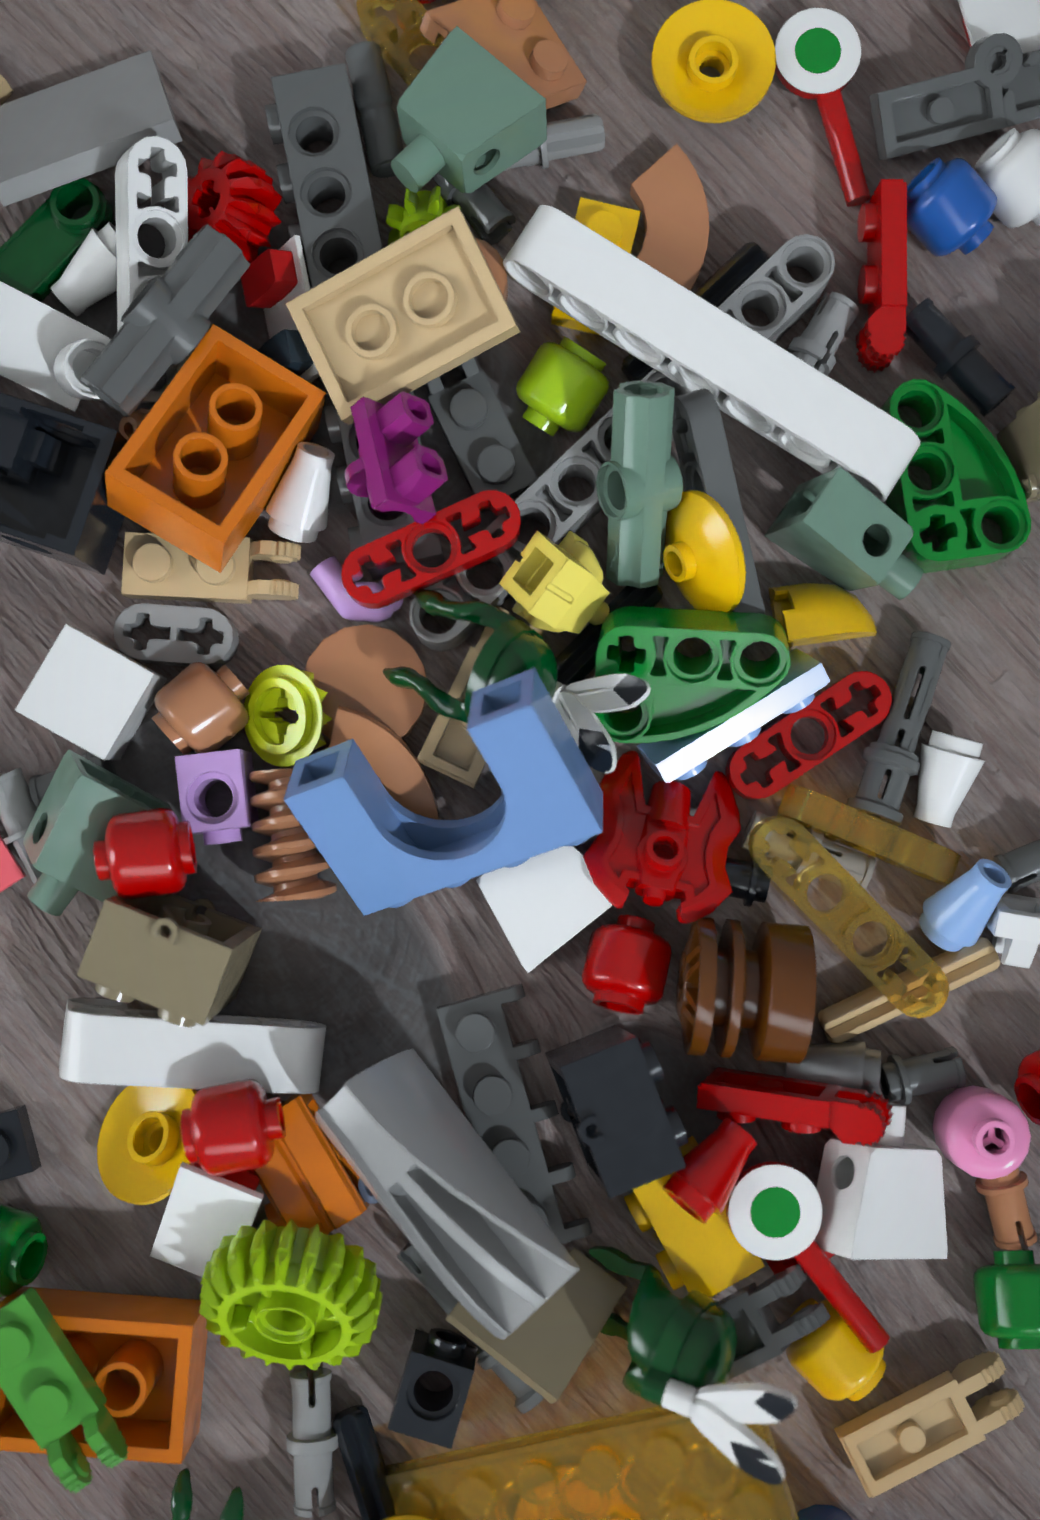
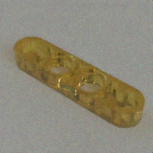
(851, 911)

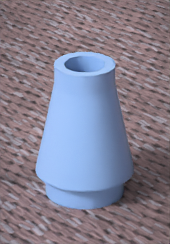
(962, 909)

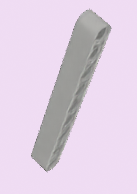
(768, 290)

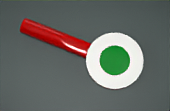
(816, 61)
(776, 1218)

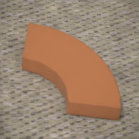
(673, 217)
(389, 758)

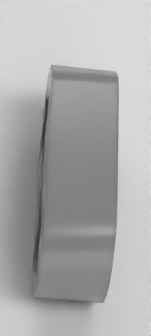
(177, 621)

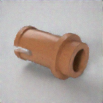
(1008, 1209)

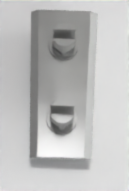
(446, 1191)

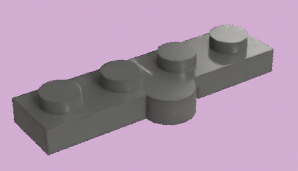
(990, 94)

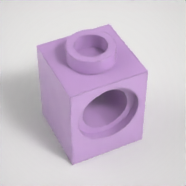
(194, 778)

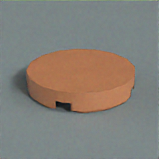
(351, 671)

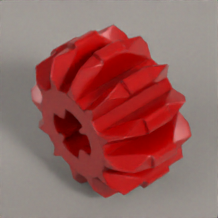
(234, 200)

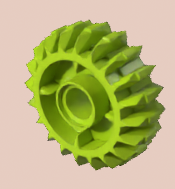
(290, 1295)

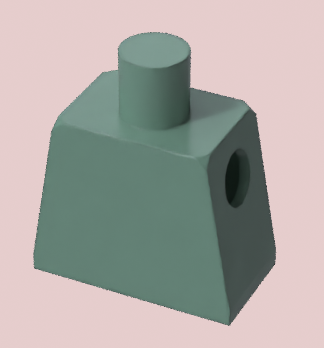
(466, 118)
(847, 535)
(67, 824)

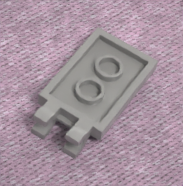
(81, 126)

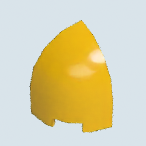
(819, 613)

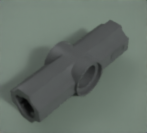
(166, 320)

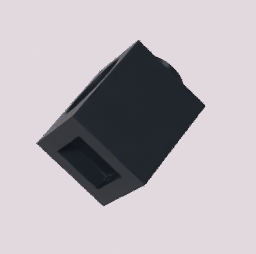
(429, 1413)

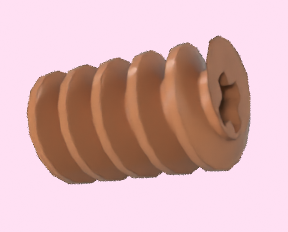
(290, 850)

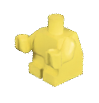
(557, 584)

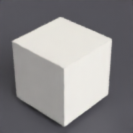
(90, 694)

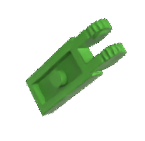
(54, 1391)

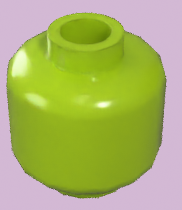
(562, 387)

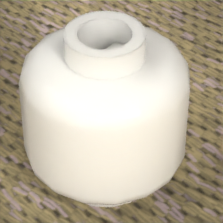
(1013, 173)

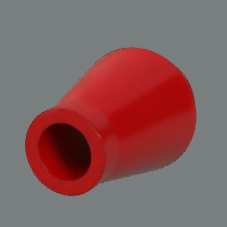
(711, 1171)

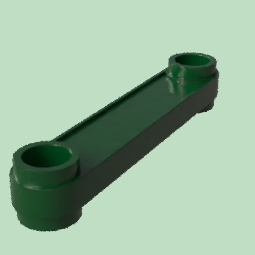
(50, 238)

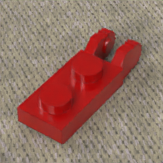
(884, 278)
(797, 1103)

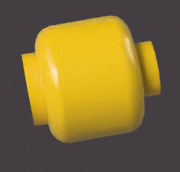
(836, 1359)

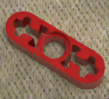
(482, 542)
(854, 723)

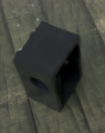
(57, 484)

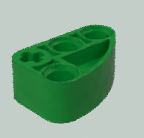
(968, 483)
(688, 691)

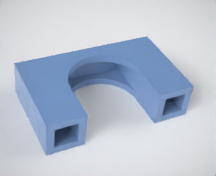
(395, 855)

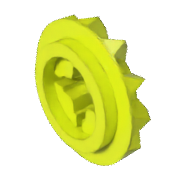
(276, 739)

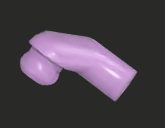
(329, 580)

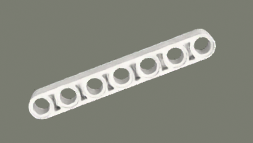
(710, 351)

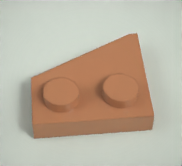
(518, 38)

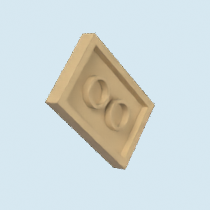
(403, 315)

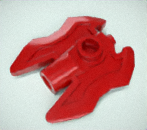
(660, 844)

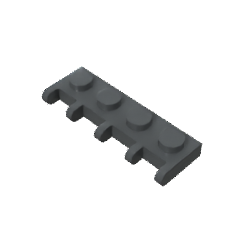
(498, 1102)

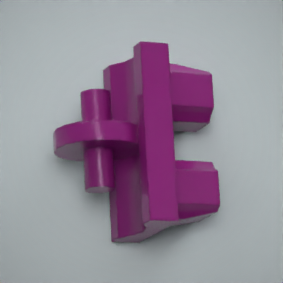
(391, 463)

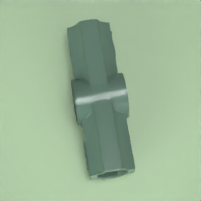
(639, 483)

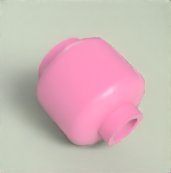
(981, 1132)

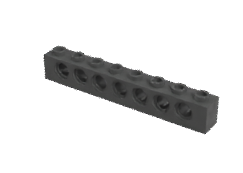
(310, 109)

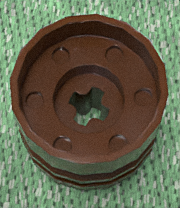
(754, 990)

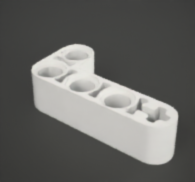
(133, 265)
(138, 1048)

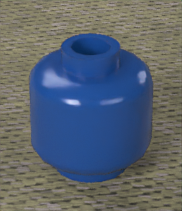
(949, 207)

